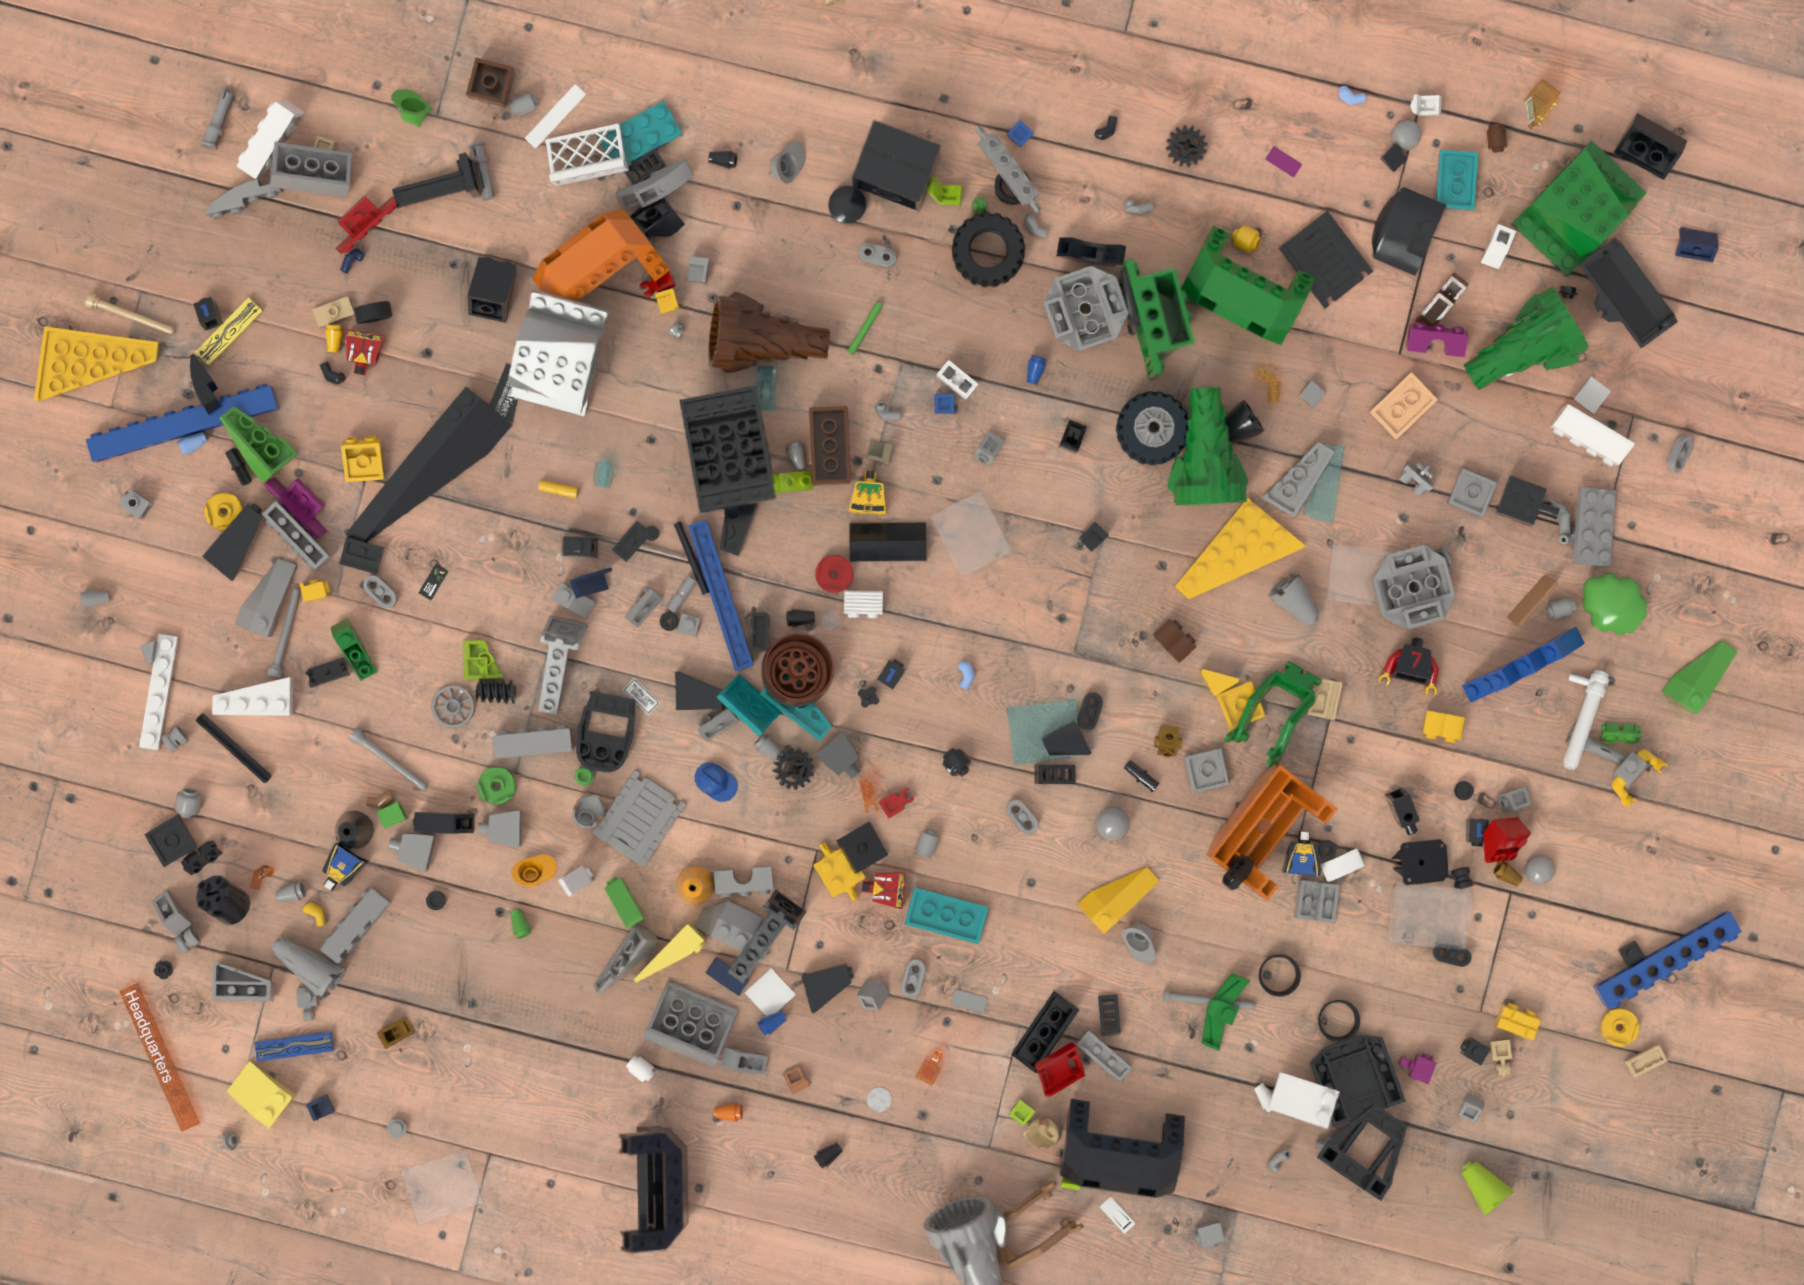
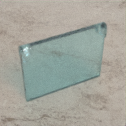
(1032, 723)

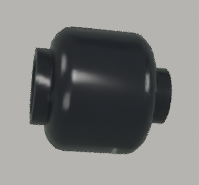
(956, 762)

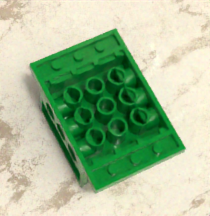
(1579, 208)
(1161, 314)

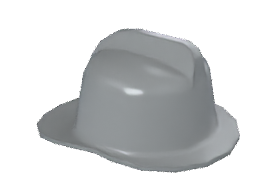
(788, 162)
(1139, 942)

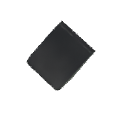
(1394, 158)

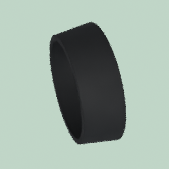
(1296, 982)
(1354, 1030)

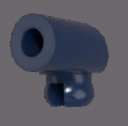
(354, 255)

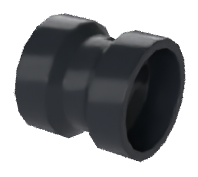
(1462, 878)

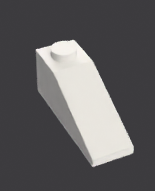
(576, 880)

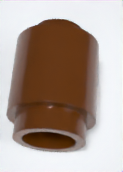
(1496, 138)

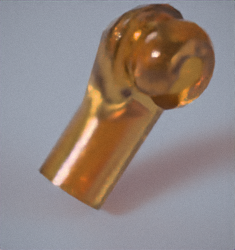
(259, 874)

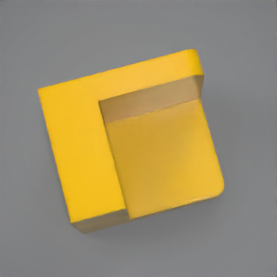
(667, 301)

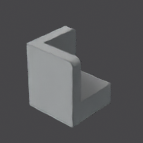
(698, 269)
(872, 994)

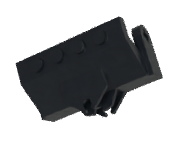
(1627, 293)

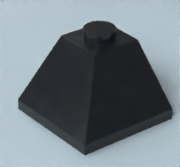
(657, 219)

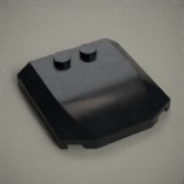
(1361, 1075)

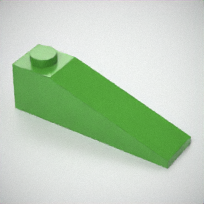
(260, 448)
(1698, 679)

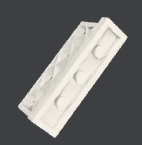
(588, 171)

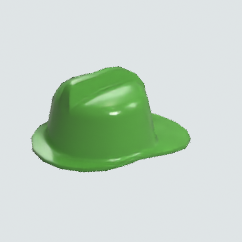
(411, 106)

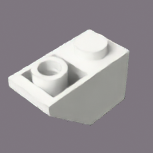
(1498, 246)

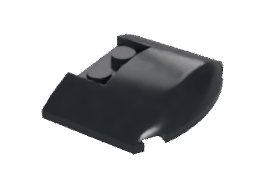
(1405, 229)

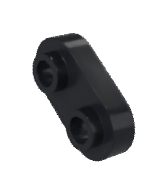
(1090, 711)
(1451, 956)

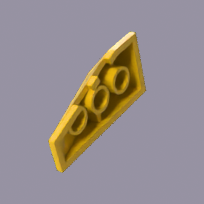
(1114, 900)

